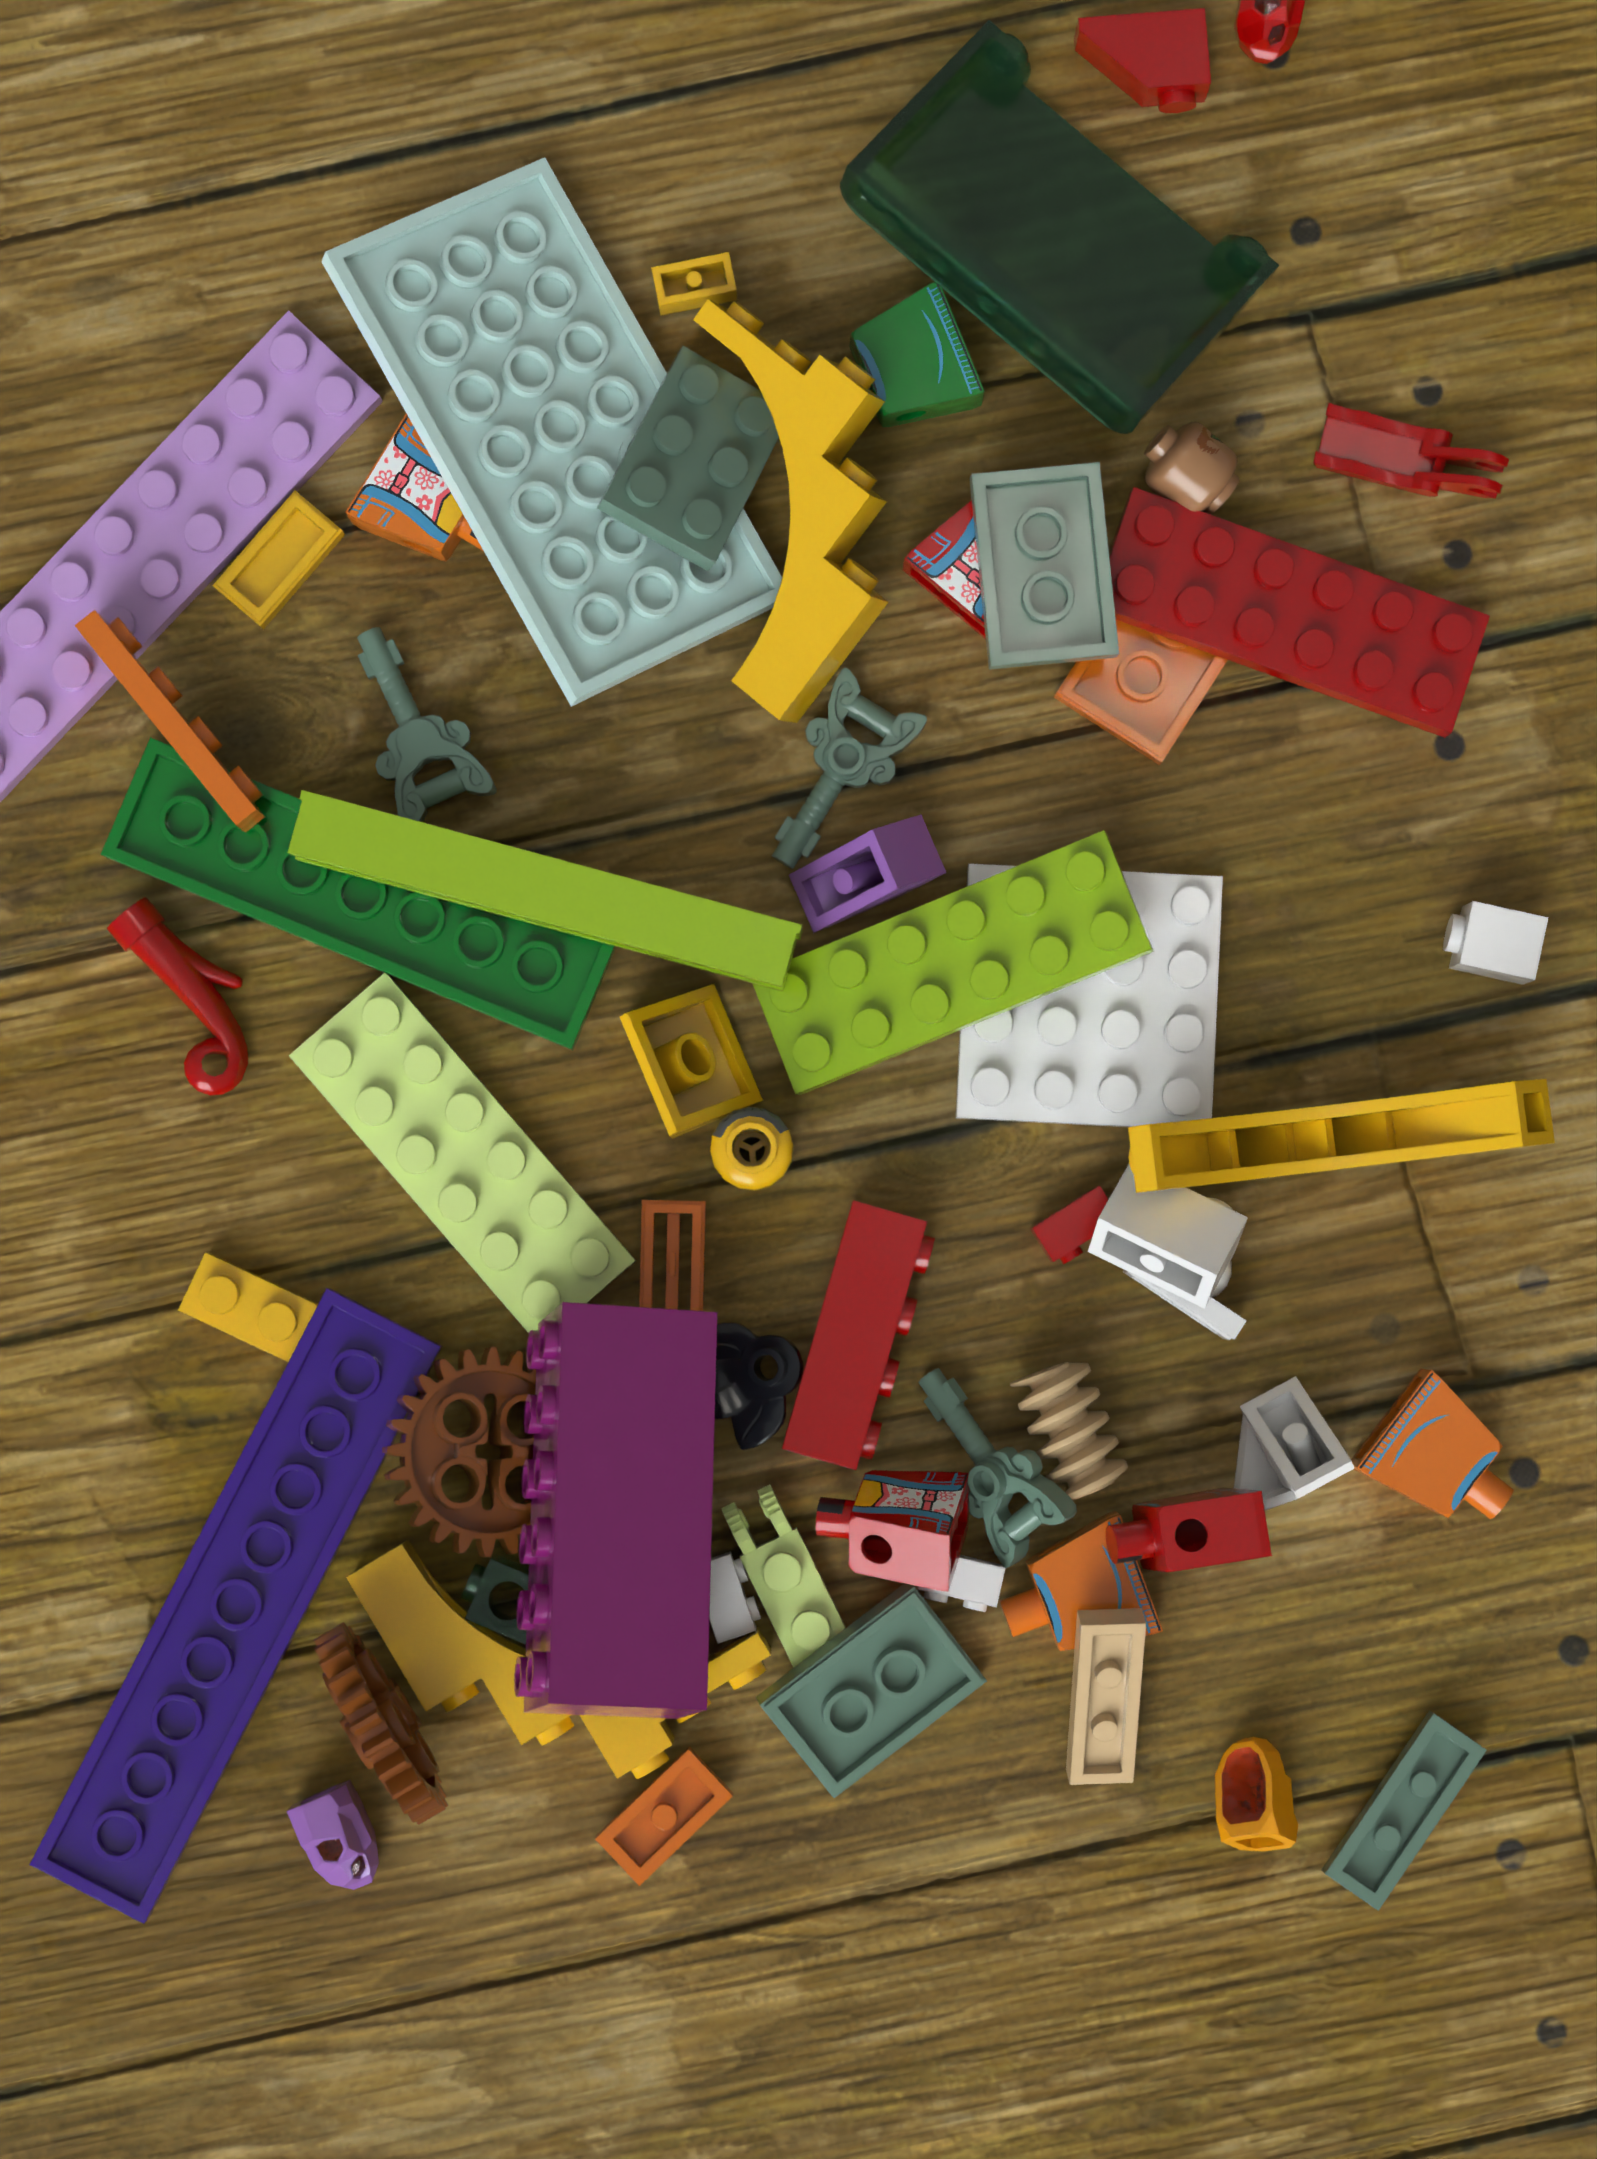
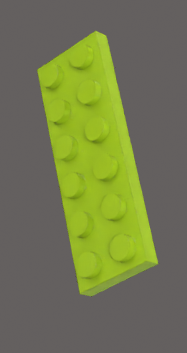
(954, 963)

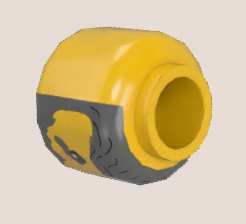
(729, 1138)

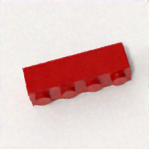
(855, 1336)

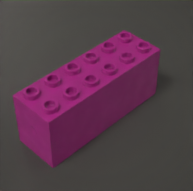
(618, 1512)

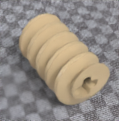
(1071, 1428)

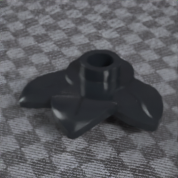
(742, 1390)

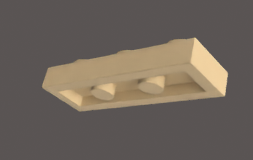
(1105, 1696)

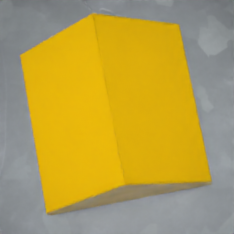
(691, 1059)

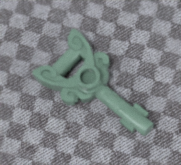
(418, 738)
(845, 760)
(998, 1476)

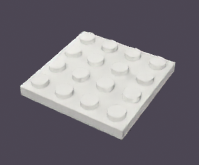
(1118, 1044)

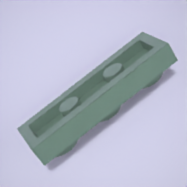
(1403, 1810)

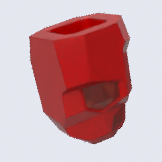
(1267, 27)

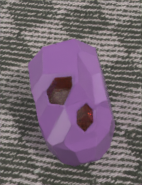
(337, 1836)

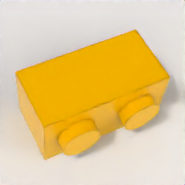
(691, 282)

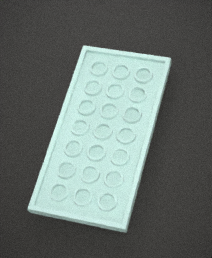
(527, 400)

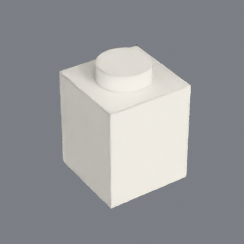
(1495, 942)

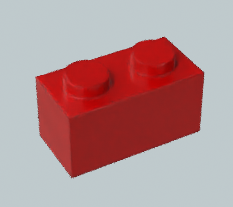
(1070, 1226)

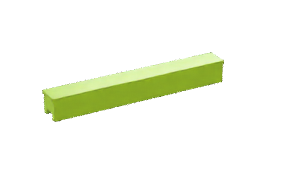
(544, 890)

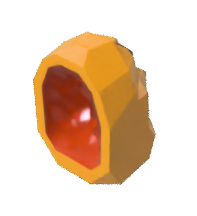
(1254, 1798)

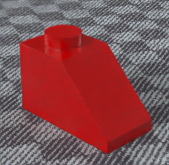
(1151, 55)

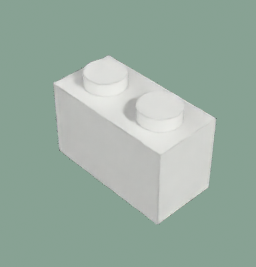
(1168, 1237)

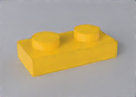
(247, 1306)

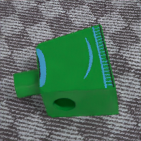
(917, 360)

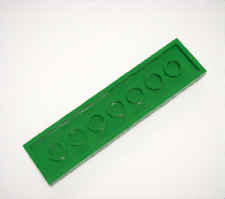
(468, 955)

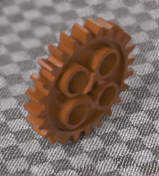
(429, 1450)
(381, 1723)

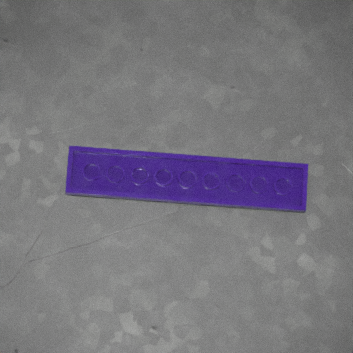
(234, 1607)

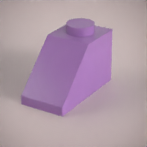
(867, 872)

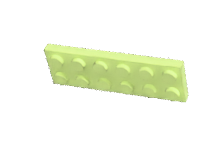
(460, 1155)

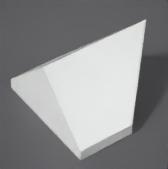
(1286, 1446)

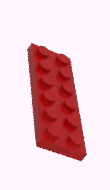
(1293, 613)

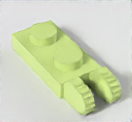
(786, 1581)

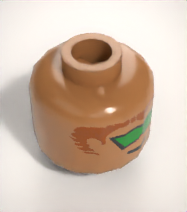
(1191, 467)

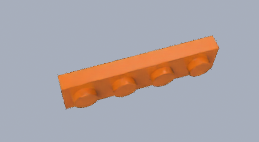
(156, 697)

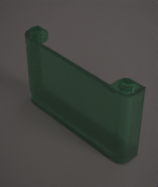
(1049, 235)

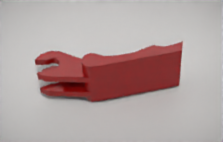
(1402, 455)

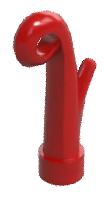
(191, 979)

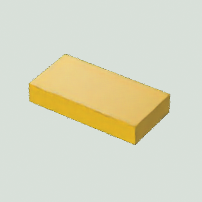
(279, 559)

